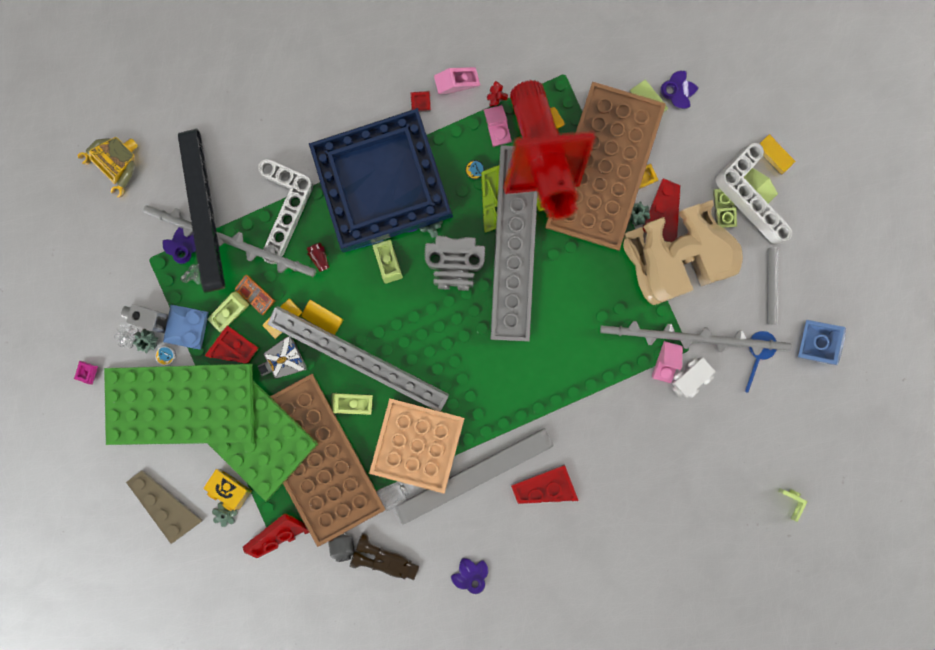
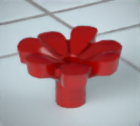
(496, 94)

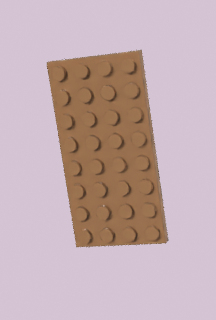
(622, 145)
(331, 482)

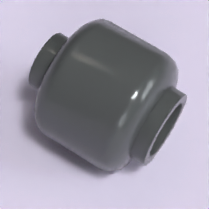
(341, 548)

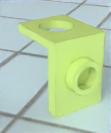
(800, 506)

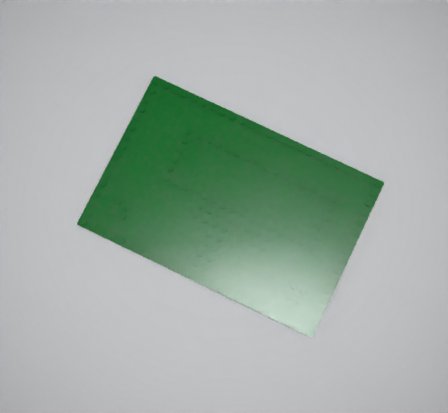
(434, 330)

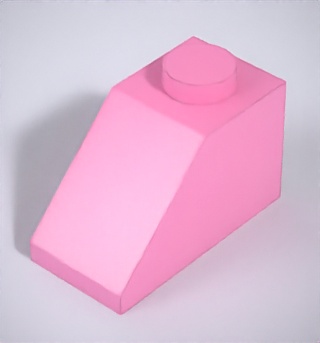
(456, 80)

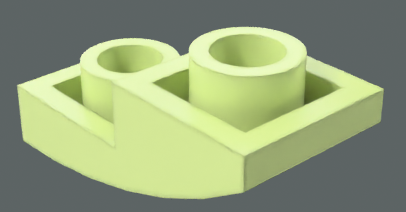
(724, 209)

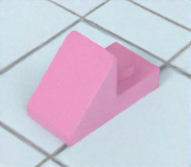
(497, 126)
(668, 361)

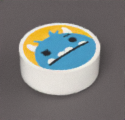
(165, 355)

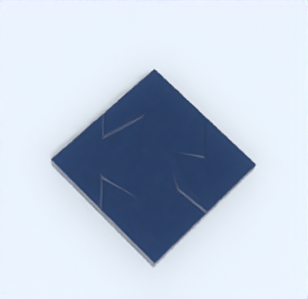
(380, 180)

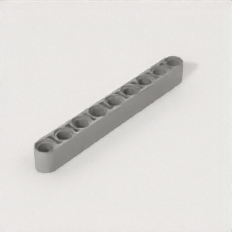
(475, 476)

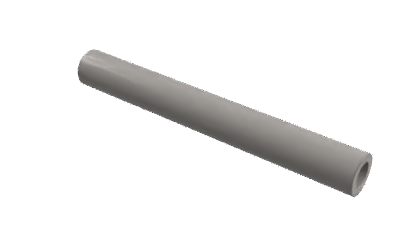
(773, 285)

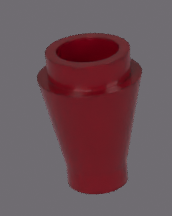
(318, 256)

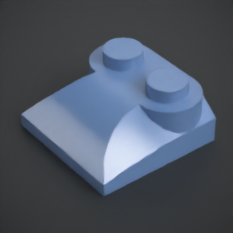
(185, 327)
(822, 342)

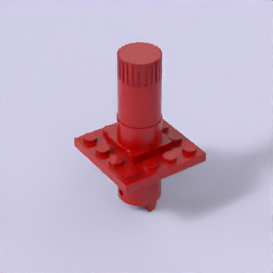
(544, 158)

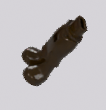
(384, 561)

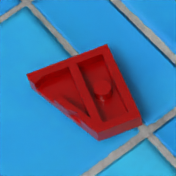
(232, 347)

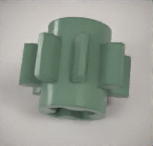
(639, 214)
(145, 340)

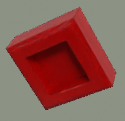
(421, 101)

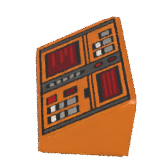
(255, 294)

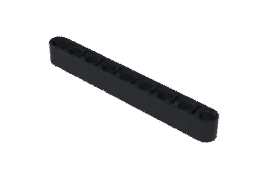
(201, 211)

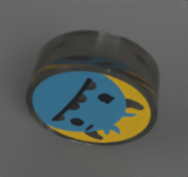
(474, 169)

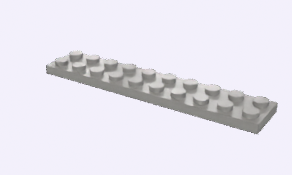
(513, 259)

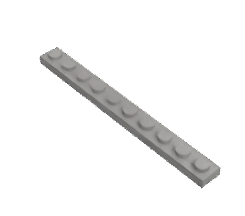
(358, 359)

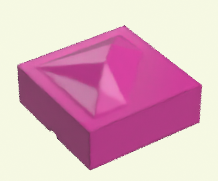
(85, 372)

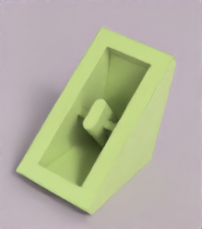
(761, 184)

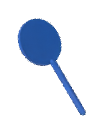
(765, 353)

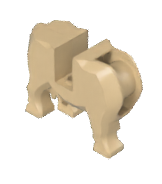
(661, 264)

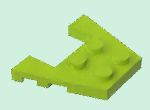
(489, 182)

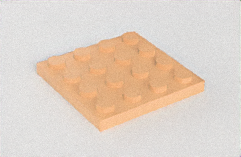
(417, 446)

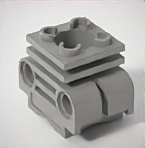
(454, 261)

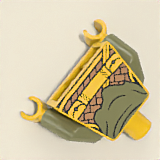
(113, 160)

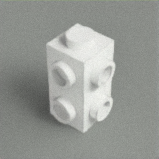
(689, 381)

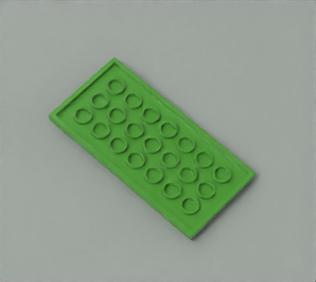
(179, 404)

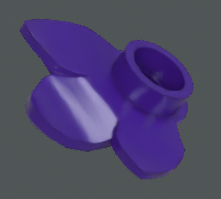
(681, 90)
(179, 245)
(468, 574)

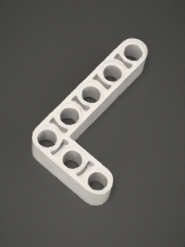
(751, 196)
(287, 209)

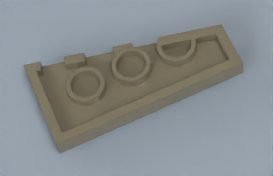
(163, 507)

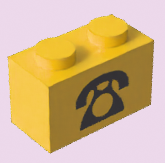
(227, 490)

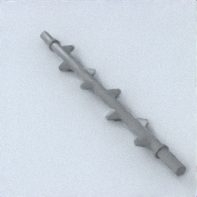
(236, 241)
(686, 338)

